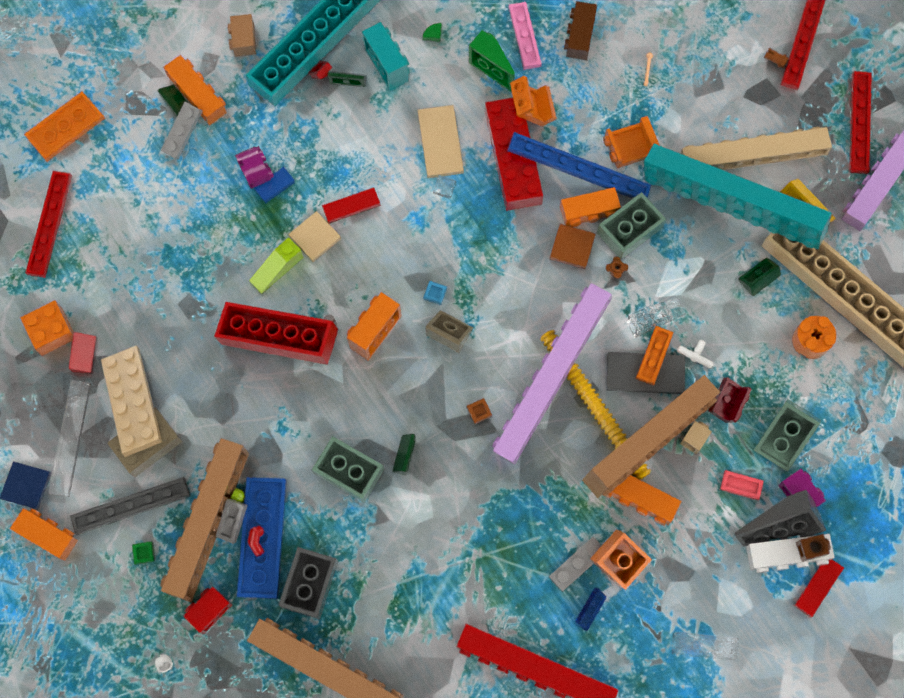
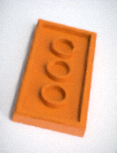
(64, 126)

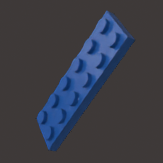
(265, 508)

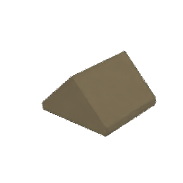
(448, 331)

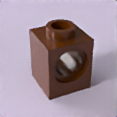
(805, 551)

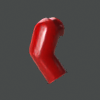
(253, 540)

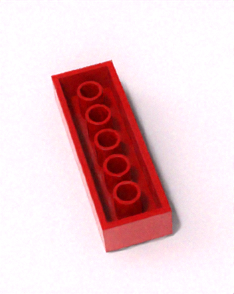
(516, 173)
(276, 333)

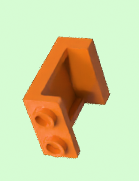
(532, 103)
(630, 143)

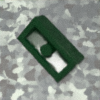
(347, 79)
(172, 98)
(760, 276)
(404, 454)

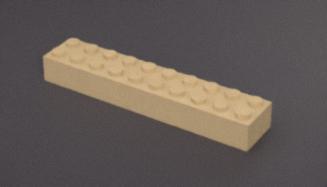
(845, 290)

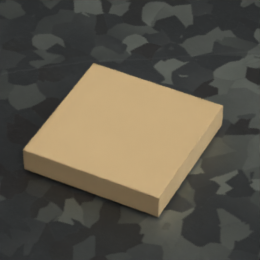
(314, 236)

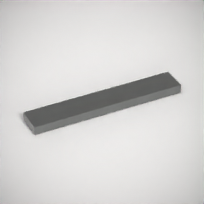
(130, 506)

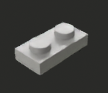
(231, 520)

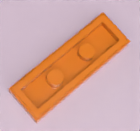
(654, 355)

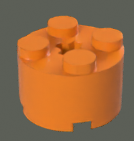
(823, 337)

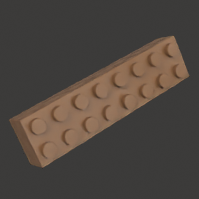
(651, 437)
(201, 527)
(316, 663)

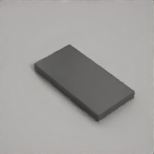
(623, 369)

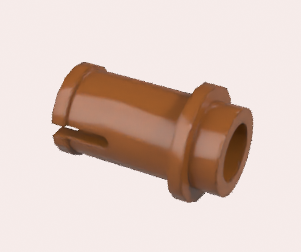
(777, 58)

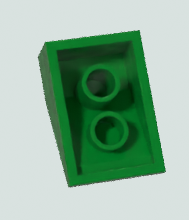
(490, 59)

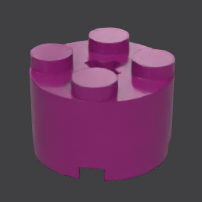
(253, 166)

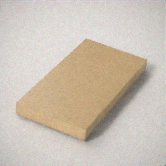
(440, 141)

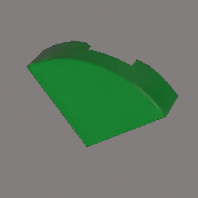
(433, 32)

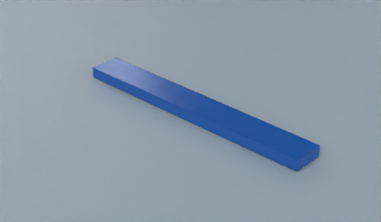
(577, 166)

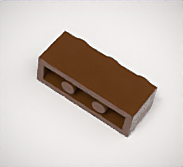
(580, 30)

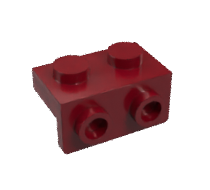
(730, 401)

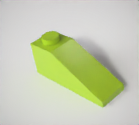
(276, 265)

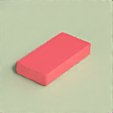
(741, 485)

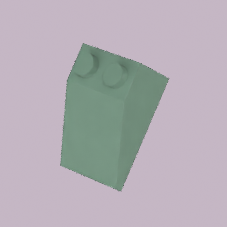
(787, 435)

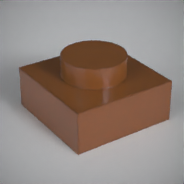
(479, 411)

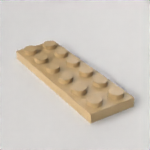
(131, 401)

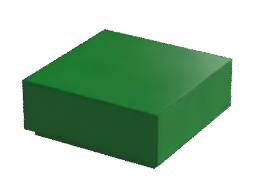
(143, 553)

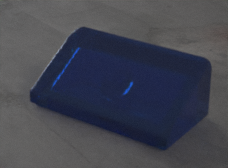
(590, 609)

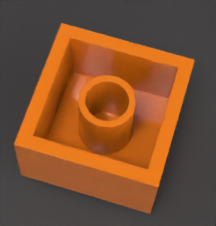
(48, 327)
(621, 559)

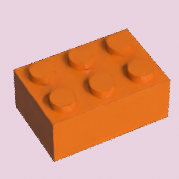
(374, 325)

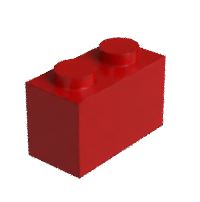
(207, 610)

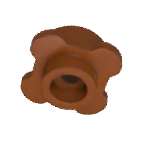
(616, 272)

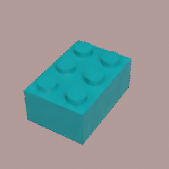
(386, 56)

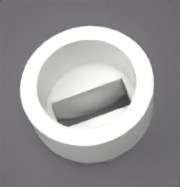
(163, 663)

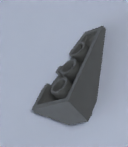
(788, 518)

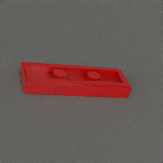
(351, 205)
(818, 588)

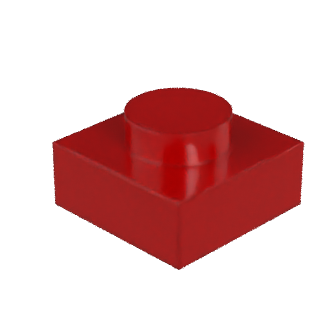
(320, 70)

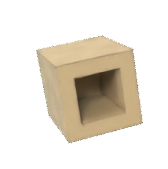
(696, 437)

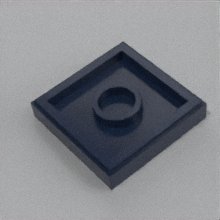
(25, 485)

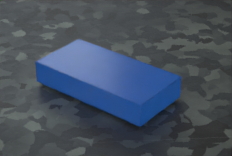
(275, 186)

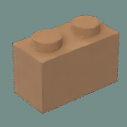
(243, 35)

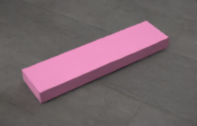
(524, 35)

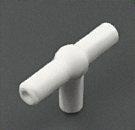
(695, 356)

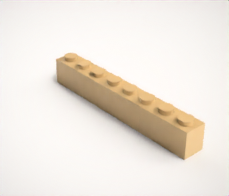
(762, 149)

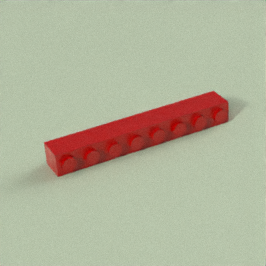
(530, 666)

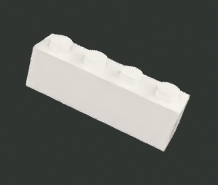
(782, 555)

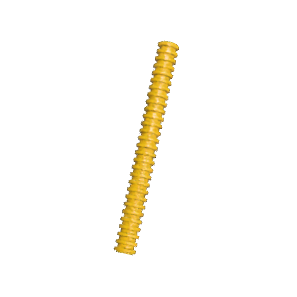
(595, 404)

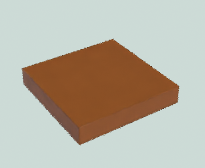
(572, 246)

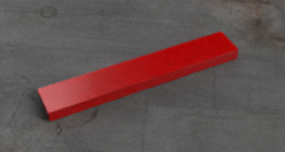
(802, 44)
(860, 122)
(48, 224)

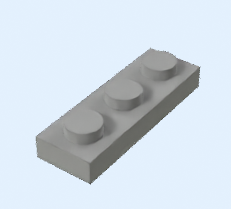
(181, 130)
(575, 565)

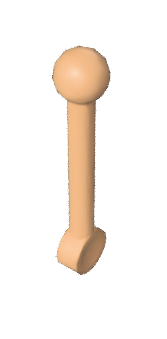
(649, 56)

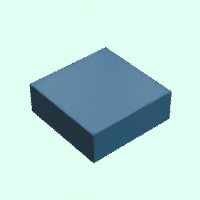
(435, 293)

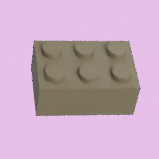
(144, 459)

